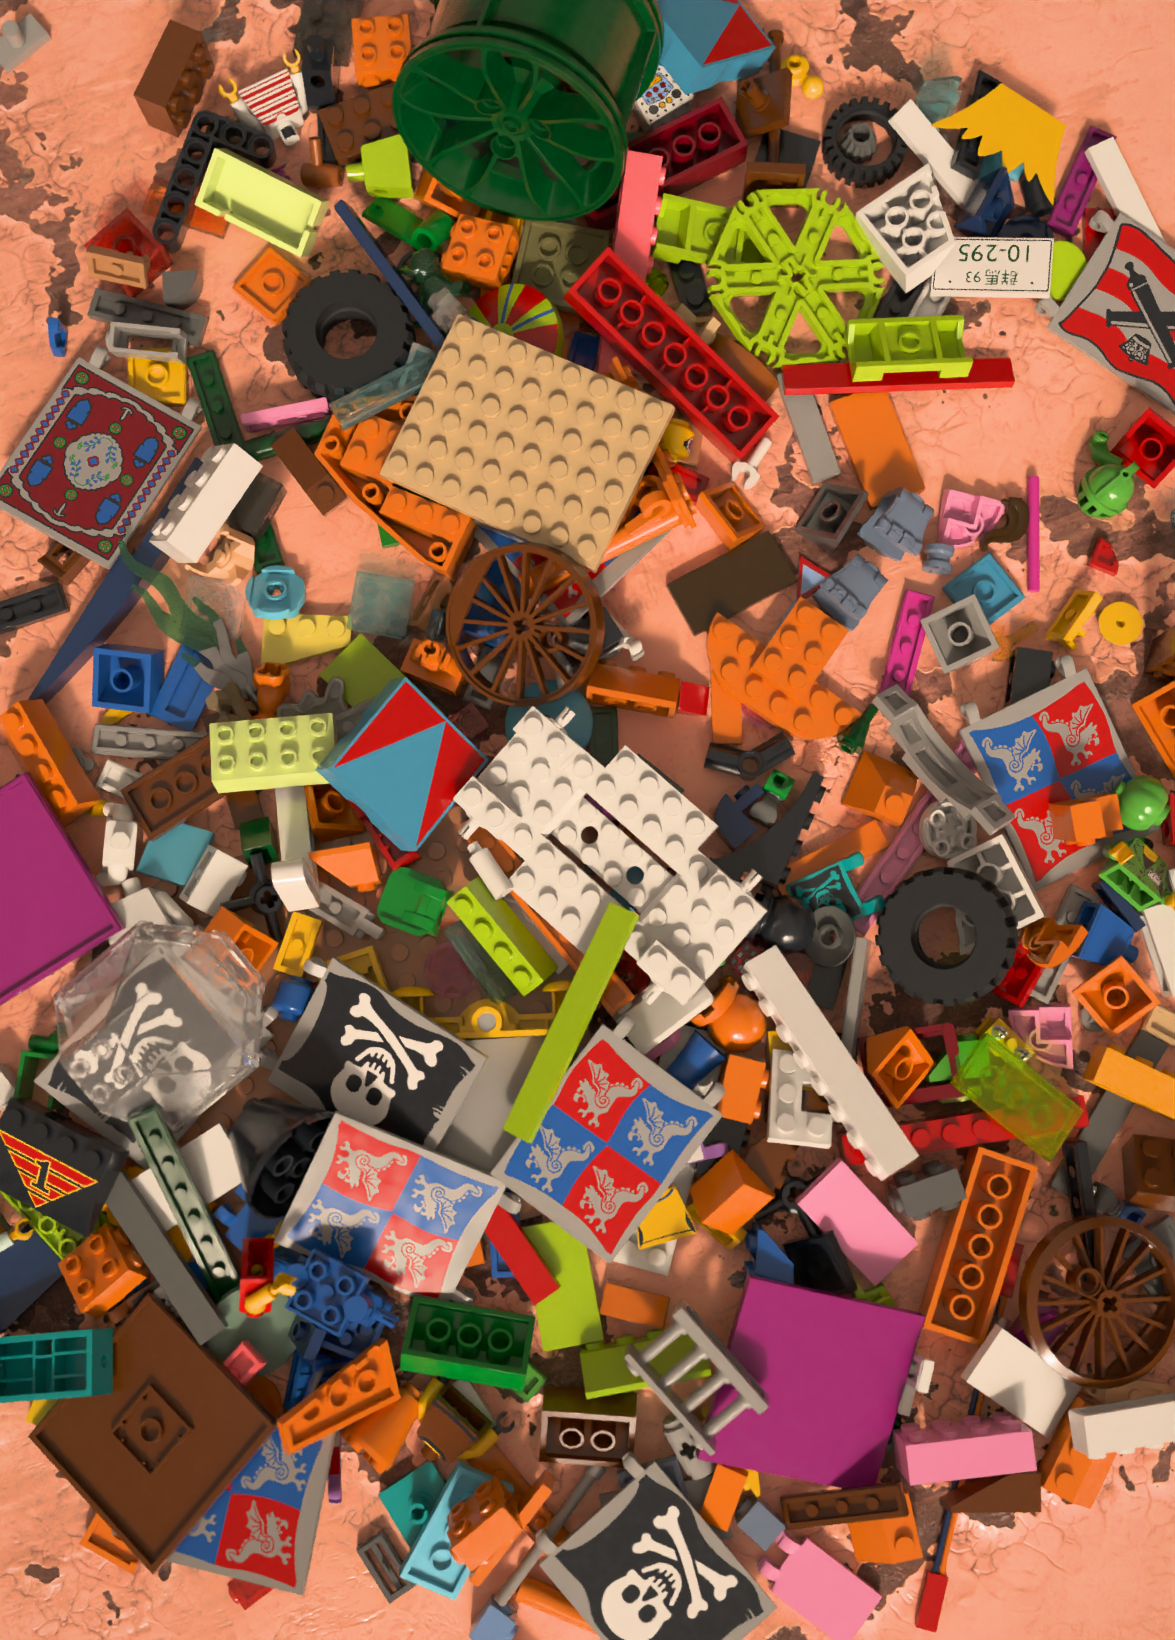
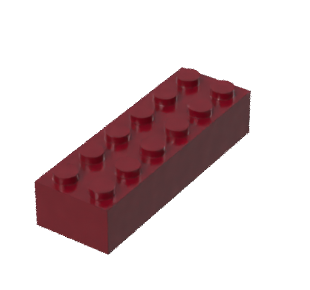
(692, 151)

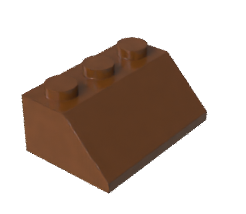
(586, 1429)

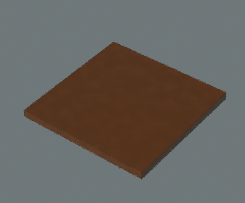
(164, 1438)

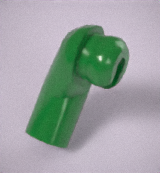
(44, 1043)

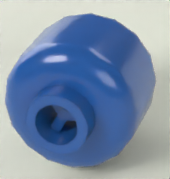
(292, 998)

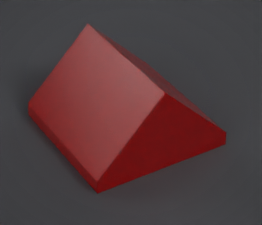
(1150, 445)

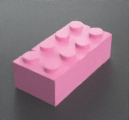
(963, 1449)

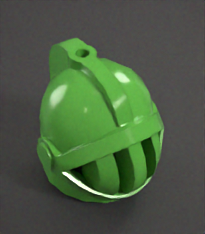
(1106, 489)

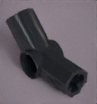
(766, 755)

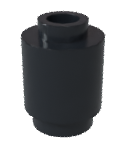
(1035, 198)

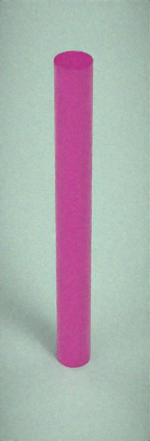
(1033, 534)

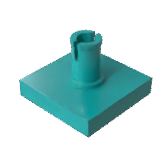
(412, 1498)

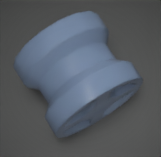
(938, 558)

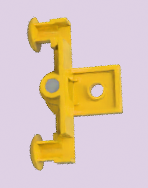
(488, 1019)

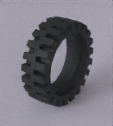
(844, 167)

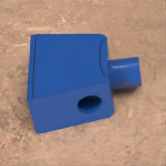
(1106, 936)

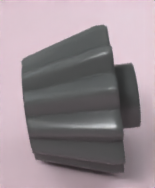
(858, 143)

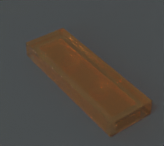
(201, 221)

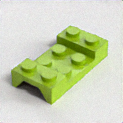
(691, 230)
(906, 346)

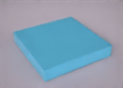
(175, 854)

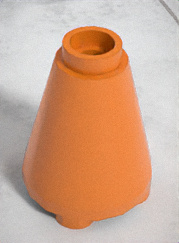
(384, 1430)

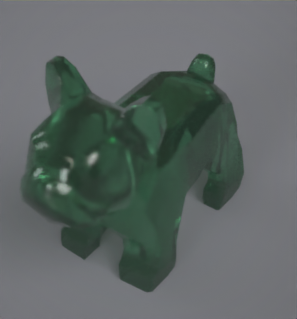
(430, 278)

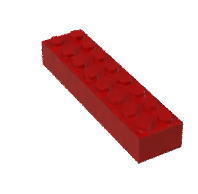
(670, 355)

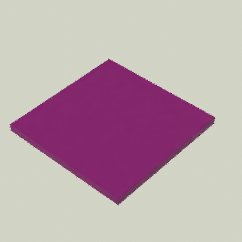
(47, 892)
(830, 1380)

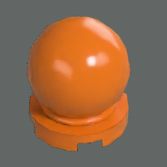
(732, 1018)

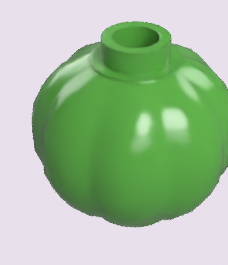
(1142, 802)

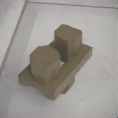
(229, 699)

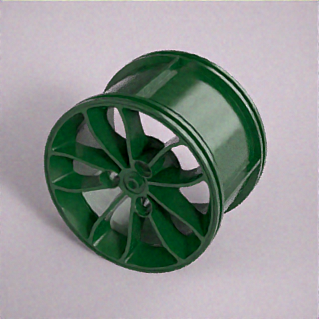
(504, 124)

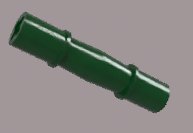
(310, 432)

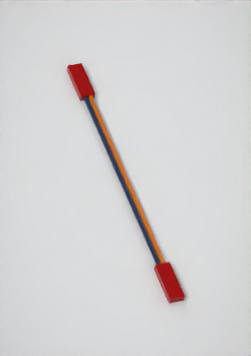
(936, 1582)

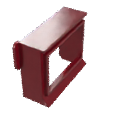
(928, 1093)

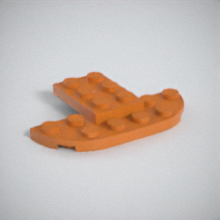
(781, 676)

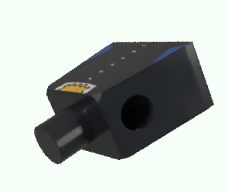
(322, 60)

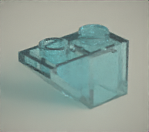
(939, 98)

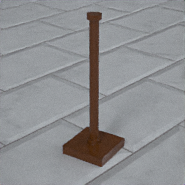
(772, 173)

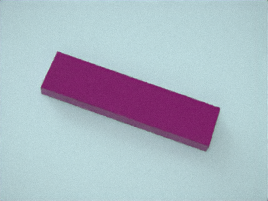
(1076, 188)

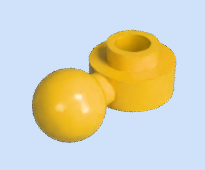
(812, 85)

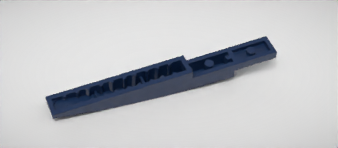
(105, 610)

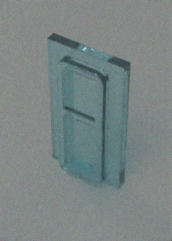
(480, 963)

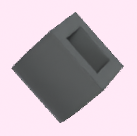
(181, 288)

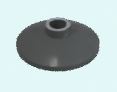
(822, 947)

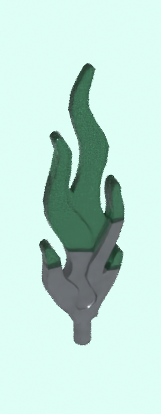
(194, 632)

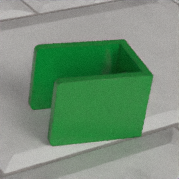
(27, 1073)

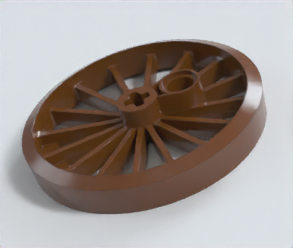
(464, 595)
(1100, 1302)

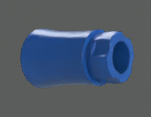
(695, 1061)

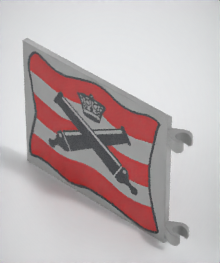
(1124, 308)

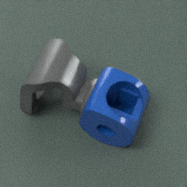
(1107, 1203)

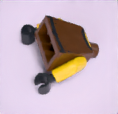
(453, 1425)

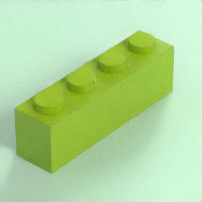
(503, 936)

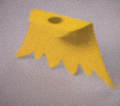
(1017, 129)

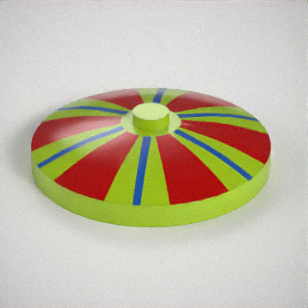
(521, 314)

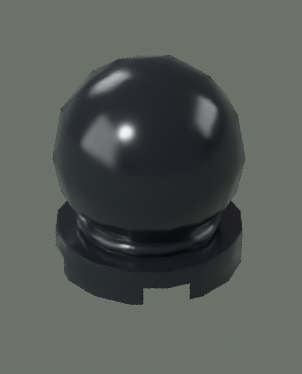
(787, 923)

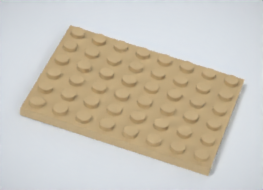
(527, 441)

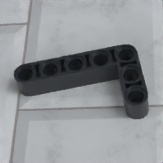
(196, 169)

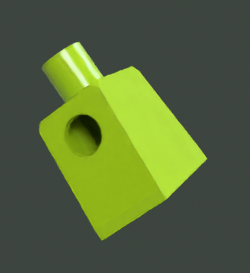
(384, 169)

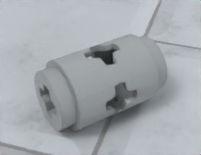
(677, 1437)

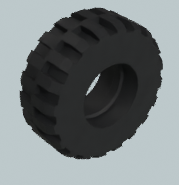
(337, 300)
(938, 982)

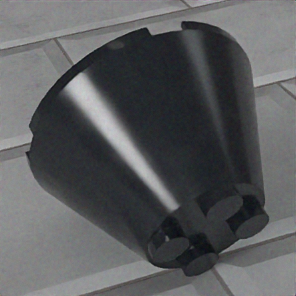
(274, 1149)

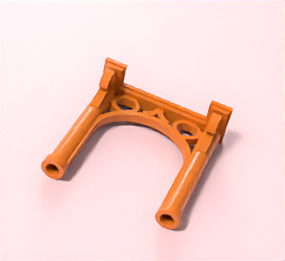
(660, 509)

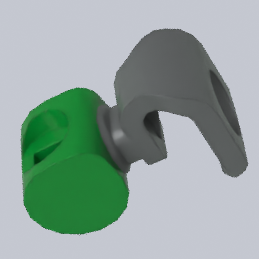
(775, 791)

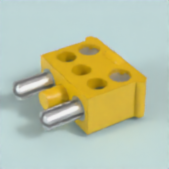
(1005, 1036)

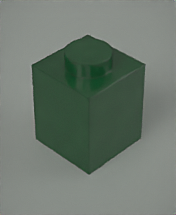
(259, 836)

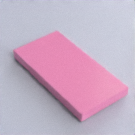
(858, 1219)

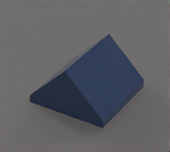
(987, 206)

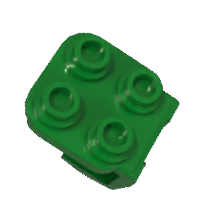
(413, 902)

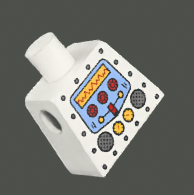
(661, 102)

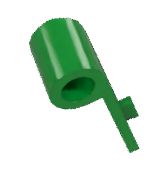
(409, 227)

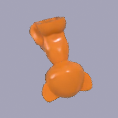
(273, 686)

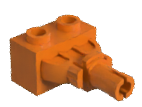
(433, 666)

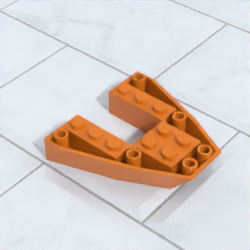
(423, 527)

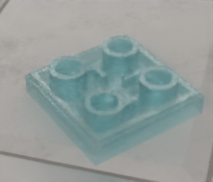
(381, 604)

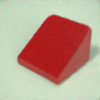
(693, 699)

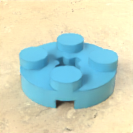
(276, 607)

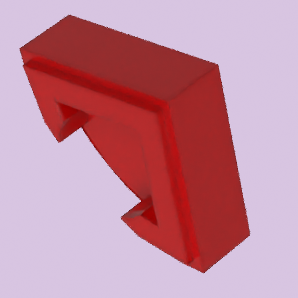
(1103, 558)

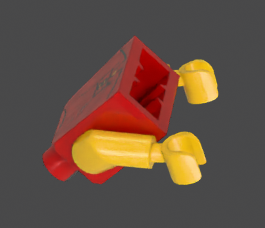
(257, 1271)

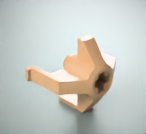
(231, 559)

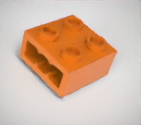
(380, 48)
(480, 252)
(102, 1270)
(483, 1524)

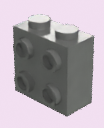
(925, 1190)

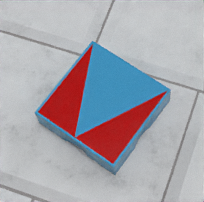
(710, 42)
(402, 764)

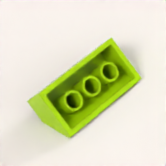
(606, 1369)

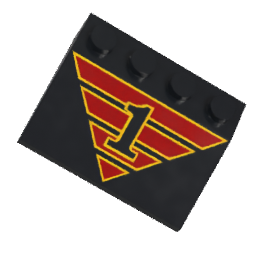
(56, 1164)

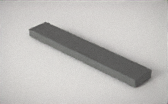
(1109, 1111)
(164, 1260)

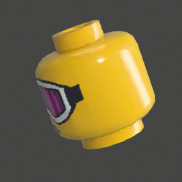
(677, 439)

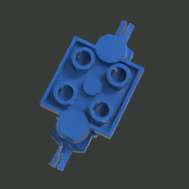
(333, 1293)

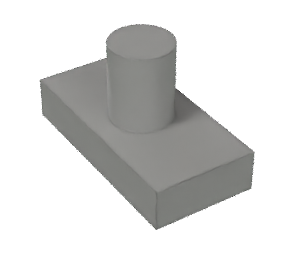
(20, 41)

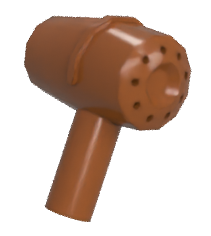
(318, 173)

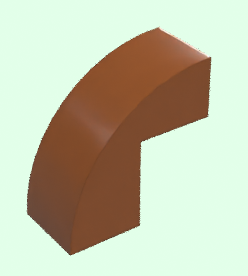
(745, 365)

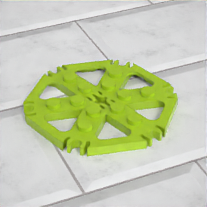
(783, 261)

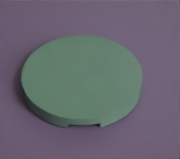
(265, 1333)

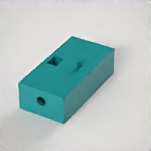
(76, 1368)

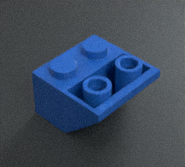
(766, 1257)

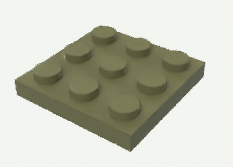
(556, 256)

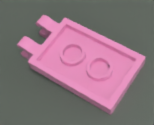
(820, 1587)

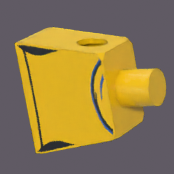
(665, 1221)

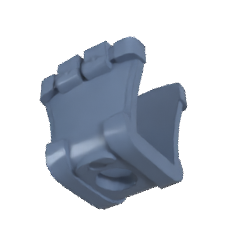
(897, 524)
(850, 591)

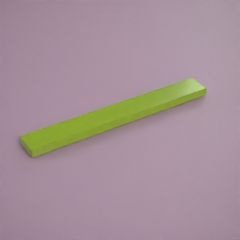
(570, 1022)

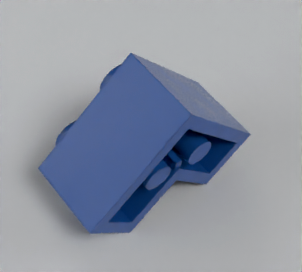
(356, 1336)

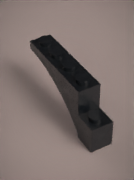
(773, 849)

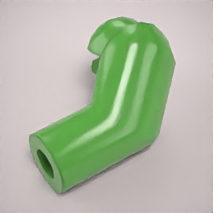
(1099, 449)

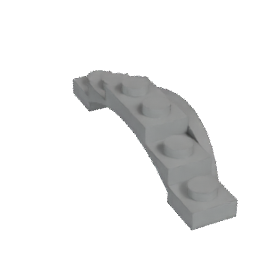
(937, 764)

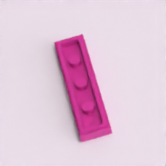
(907, 641)

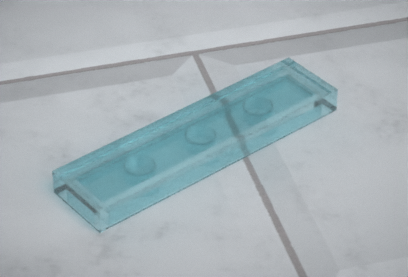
(382, 392)

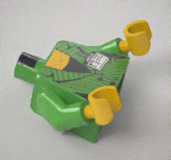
(1137, 873)

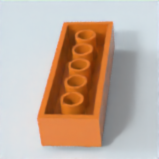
(977, 1246)

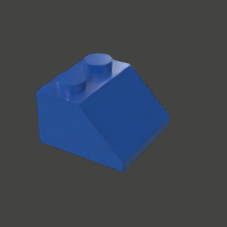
(126, 677)

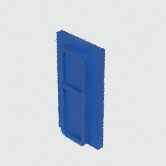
(183, 693)

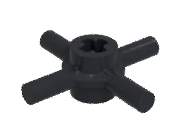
(253, 899)
(781, 1202)

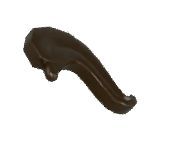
(1016, 525)

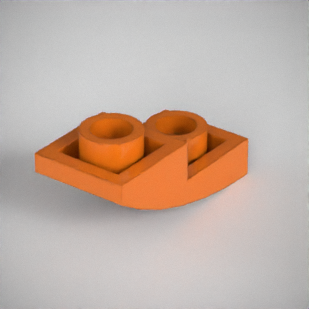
(635, 1305)

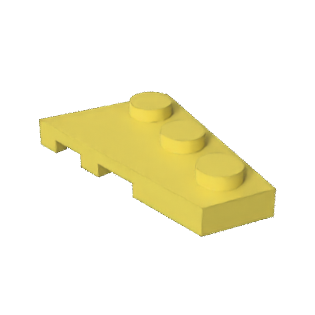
(303, 637)

